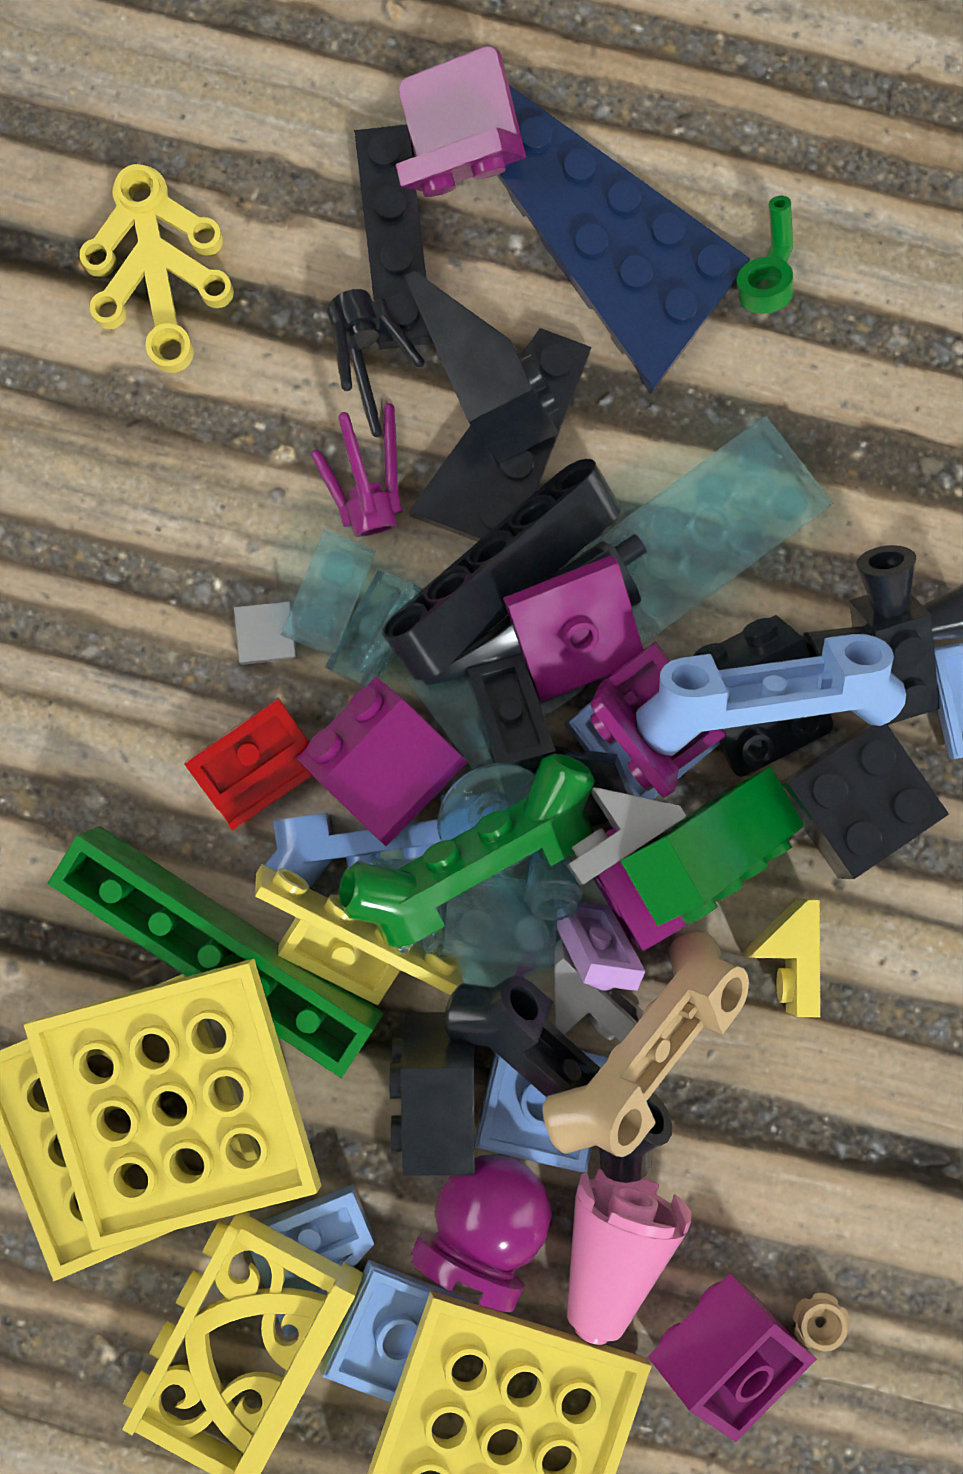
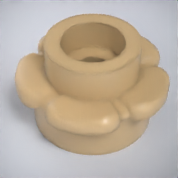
(829, 1335)

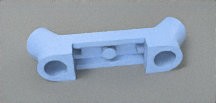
(700, 698)

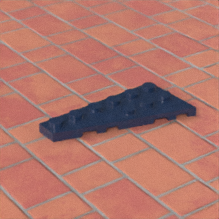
(619, 242)

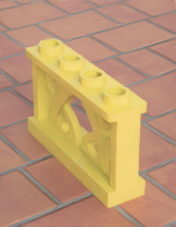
(312, 1313)

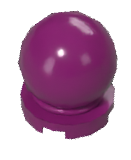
(486, 1230)

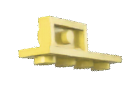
(344, 948)

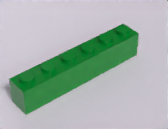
(202, 936)

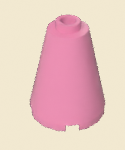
(618, 1252)

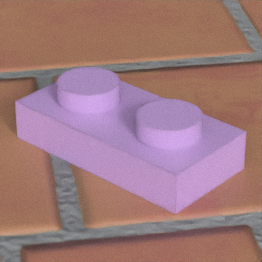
(600, 948)

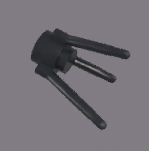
(356, 327)

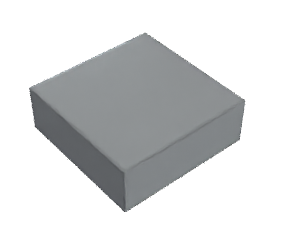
(260, 633)

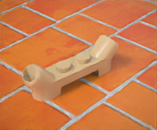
(613, 1106)

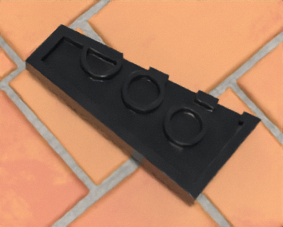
(473, 489)

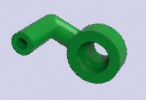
(768, 281)

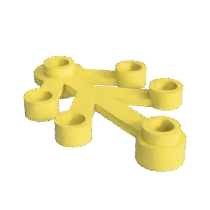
(152, 259)

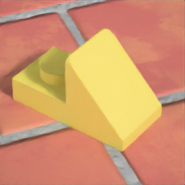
(797, 939)

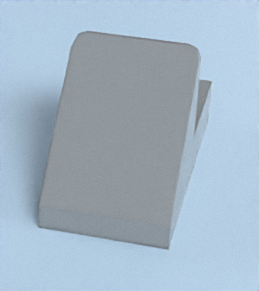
(635, 824)
(609, 1010)

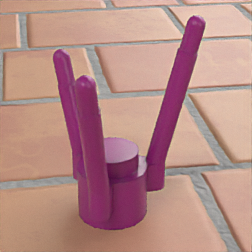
(369, 507)

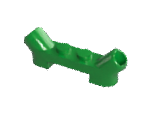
(406, 898)

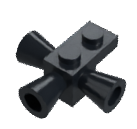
(901, 622)

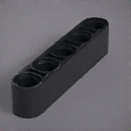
(511, 557)

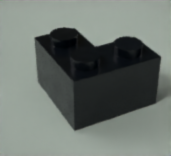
(436, 1098)

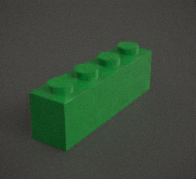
(714, 849)

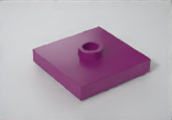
(575, 627)

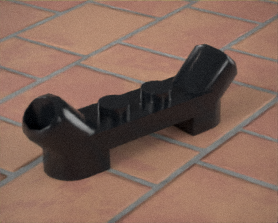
(516, 1027)

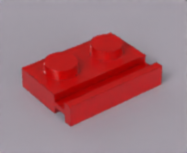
(252, 764)

